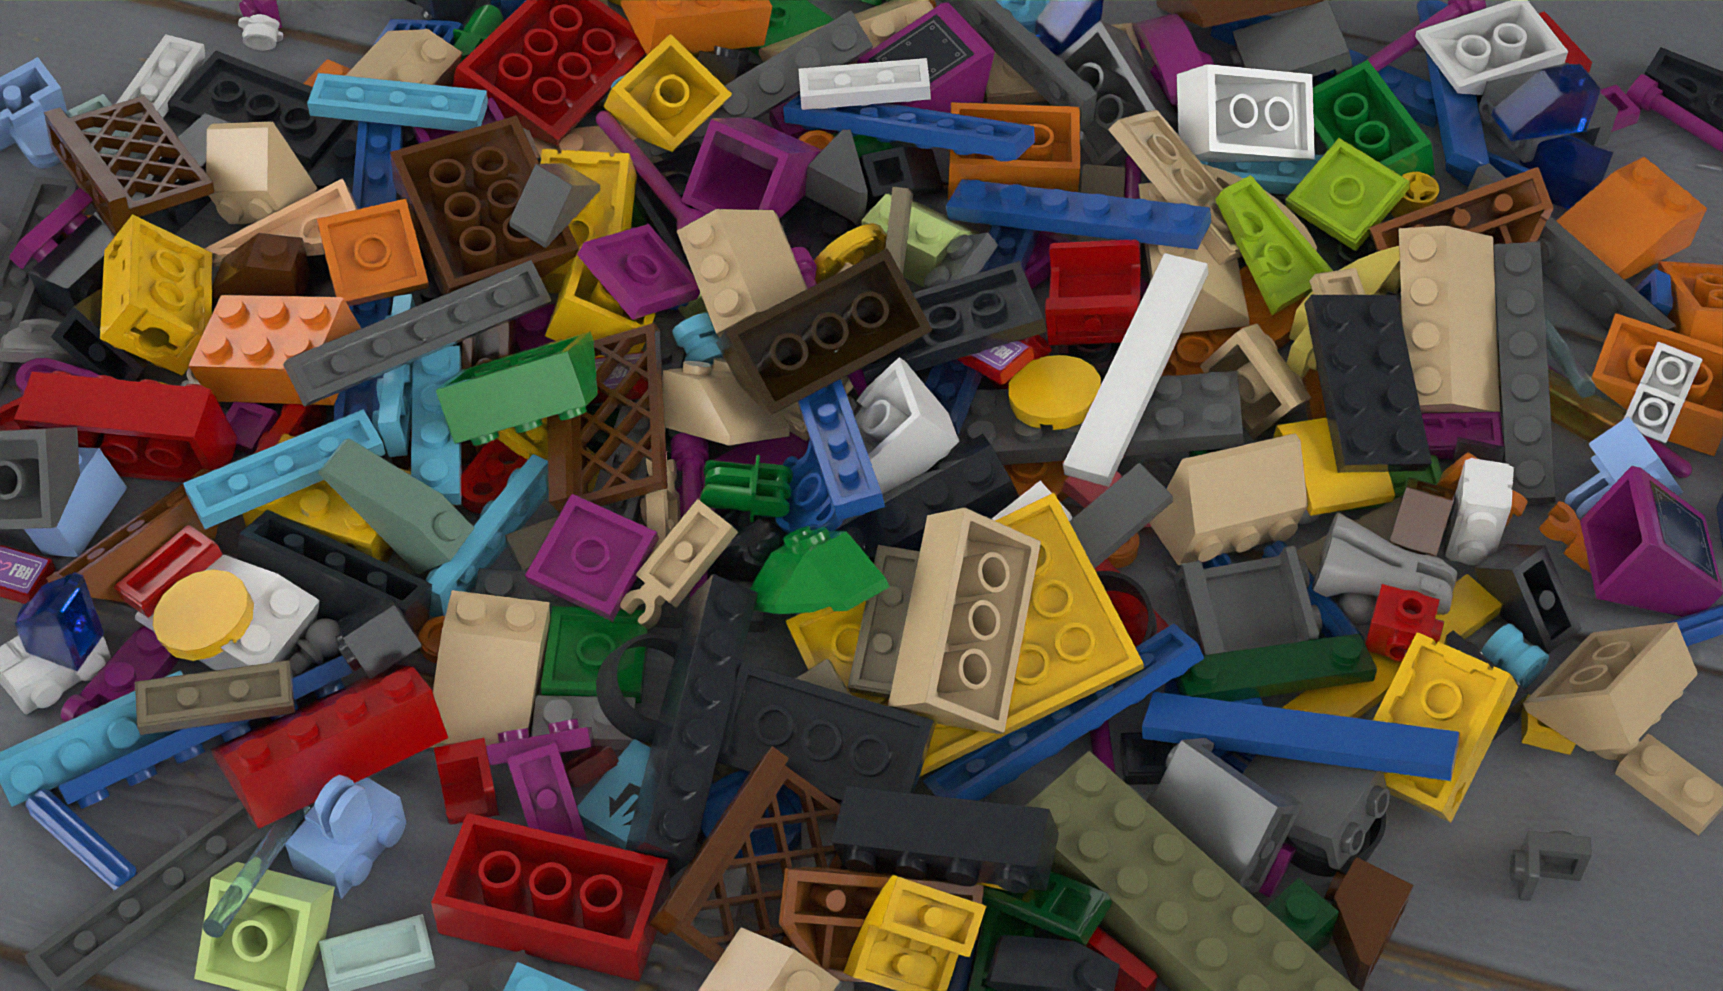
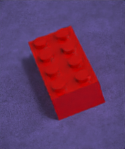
(138, 426)
(551, 896)

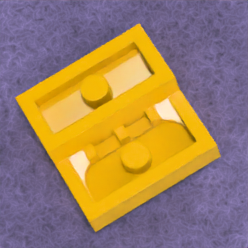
(1325, 487)
(914, 937)

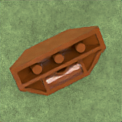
(1507, 210)
(135, 542)
(828, 906)

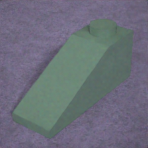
(397, 506)

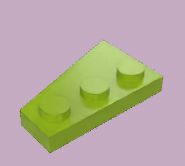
(1270, 244)

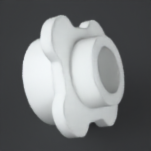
(260, 32)

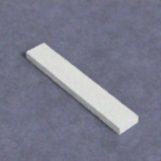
(1135, 370)

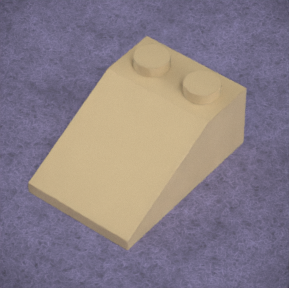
(489, 665)

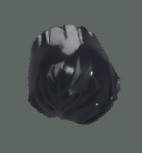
(750, 546)

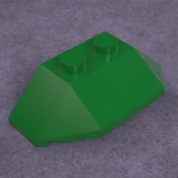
(815, 573)

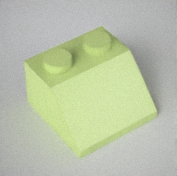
(927, 236)
(270, 938)

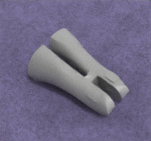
(1362, 561)

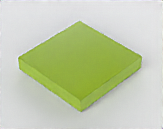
(1347, 194)

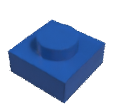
(1657, 290)

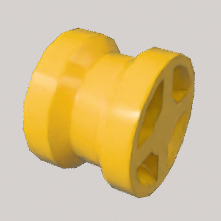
(1422, 193)

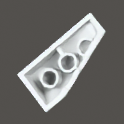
(903, 426)

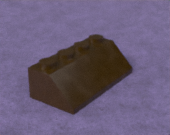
(824, 333)

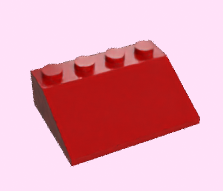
(552, 63)
(344, 734)

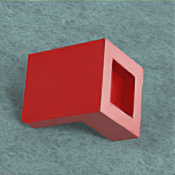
(466, 780)

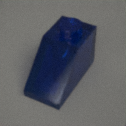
(1065, 22)
(1549, 104)
(1569, 168)
(60, 622)

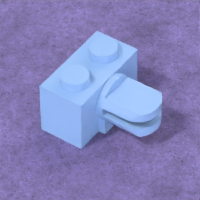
(23, 100)
(1615, 454)
(86, 510)
(346, 832)

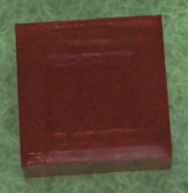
(590, 765)

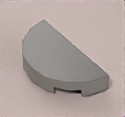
(33, 341)

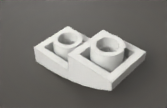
(1662, 391)

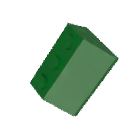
(1371, 119)
(520, 390)

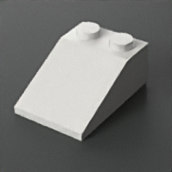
(1491, 45)
(1246, 114)
(279, 618)

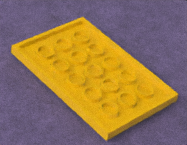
(1067, 647)

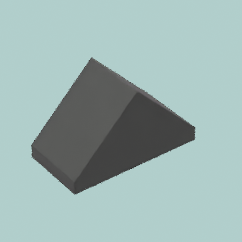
(837, 178)
(551, 201)

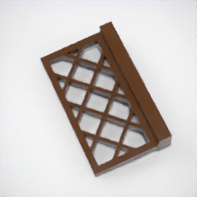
(97, 171)
(569, 438)
(731, 835)

